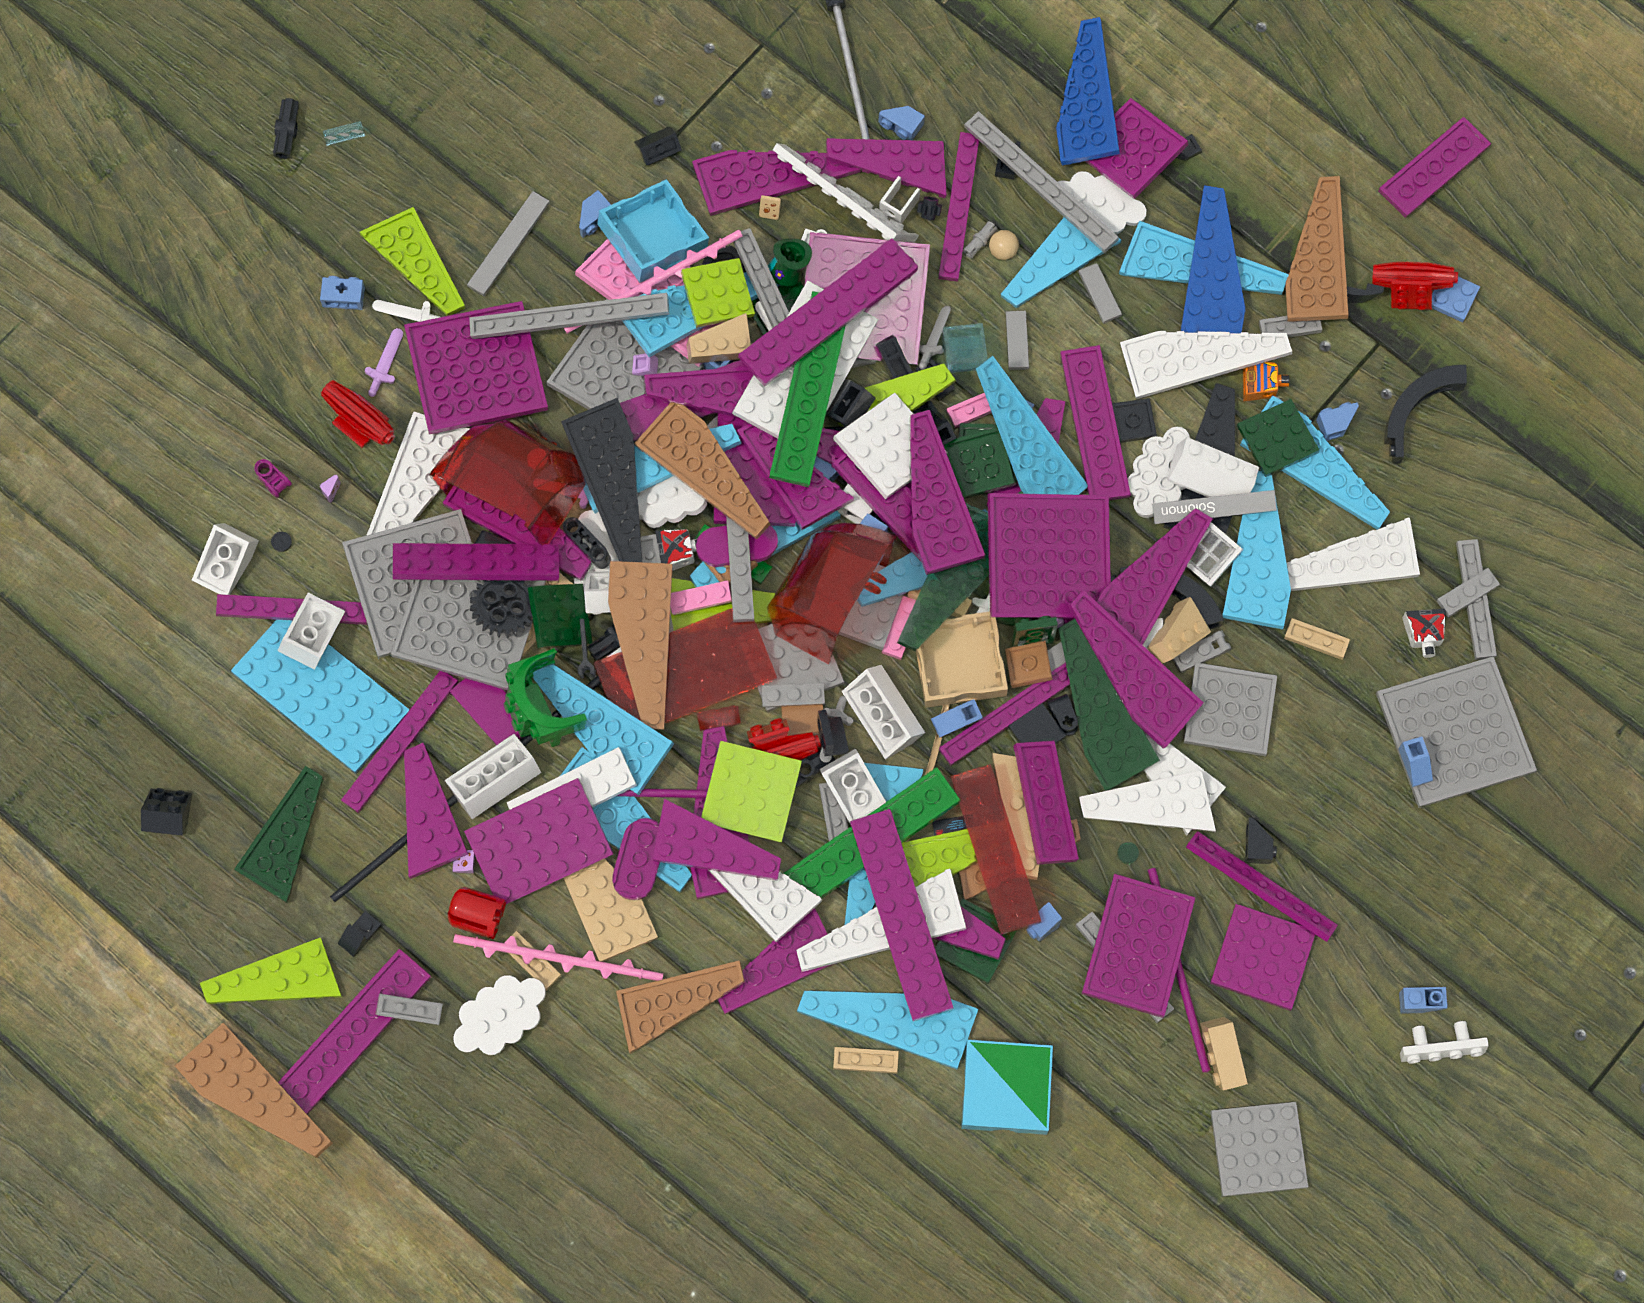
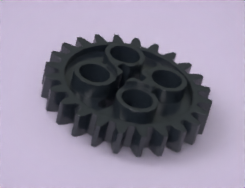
(511, 621)

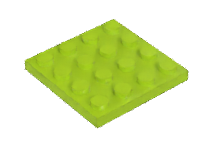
(751, 791)

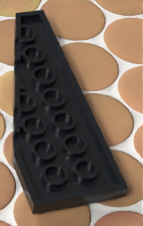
(1219, 433)
(607, 460)

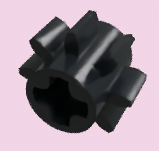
(929, 208)

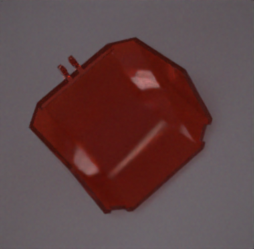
(514, 474)
(826, 585)

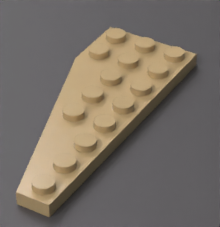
(609, 919)

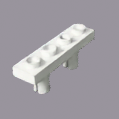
(1436, 1051)

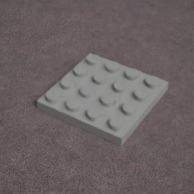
(871, 622)
(796, 665)
(1234, 709)
(1259, 1149)

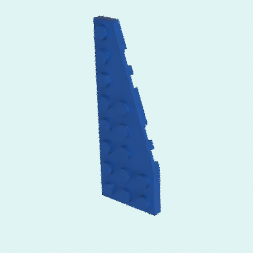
(1087, 114)
(1214, 285)

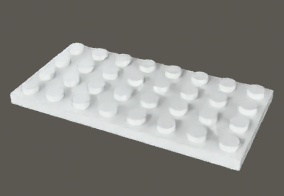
(766, 405)

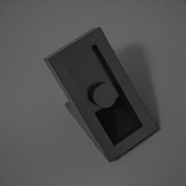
(359, 933)

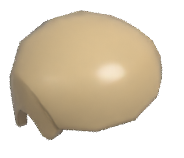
(1004, 245)

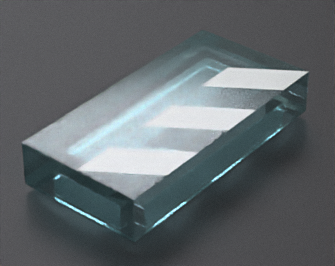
(343, 133)

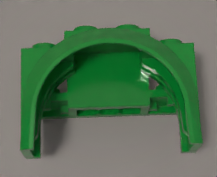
(529, 707)

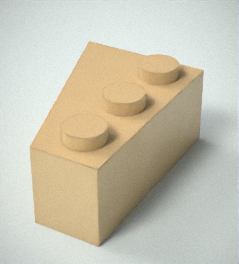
(720, 342)
(1180, 631)
(1223, 1053)

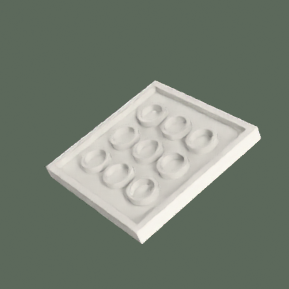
(881, 445)

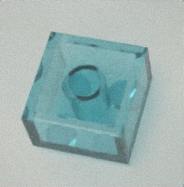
(964, 347)

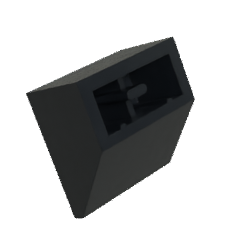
(850, 403)
(166, 811)

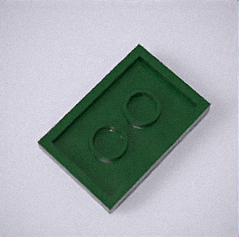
(1034, 631)

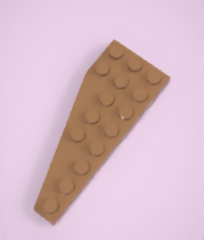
(1318, 273)
(692, 454)
(641, 615)
(236, 1081)

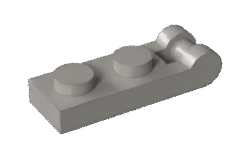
(1202, 652)

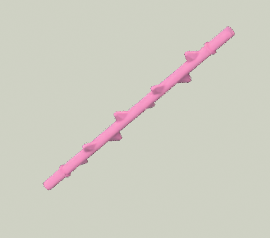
(661, 274)
(549, 953)

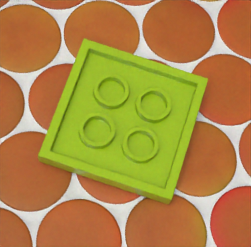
(717, 292)

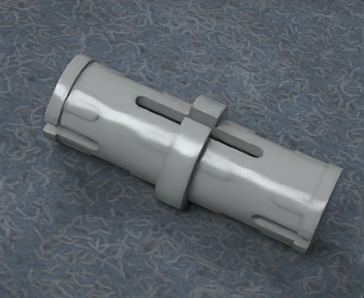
(980, 239)

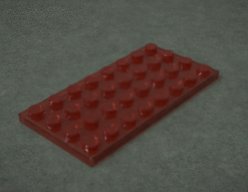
(704, 666)

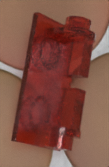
(717, 718)

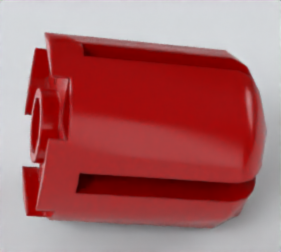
(476, 912)

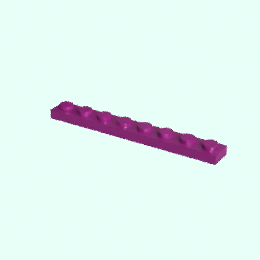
(958, 207)
(279, 608)
(1004, 716)
(399, 741)
(1261, 886)

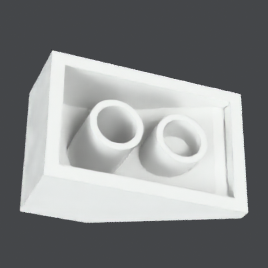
(224, 558)
(311, 631)
(852, 786)

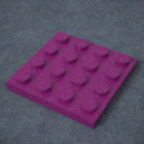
(1144, 147)
(1263, 957)

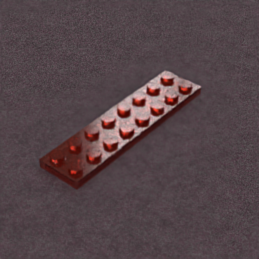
(995, 849)

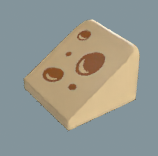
(770, 207)

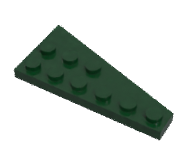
(280, 843)

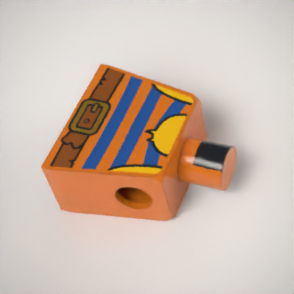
(1262, 381)

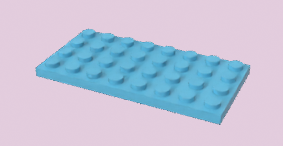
(330, 704)

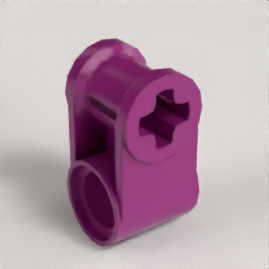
(274, 480)

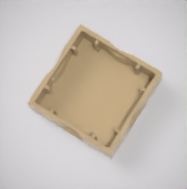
(962, 662)

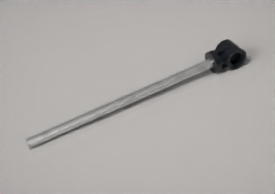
(836, 7)

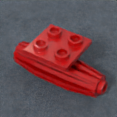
(1413, 282)
(357, 416)
(774, 740)

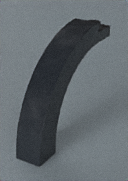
(897, 366)
(1434, 382)
(1205, 604)

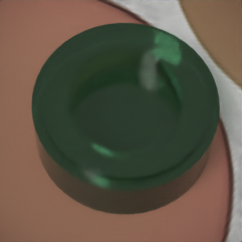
(1128, 853)

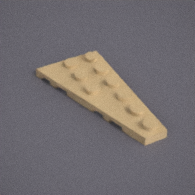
(1014, 804)

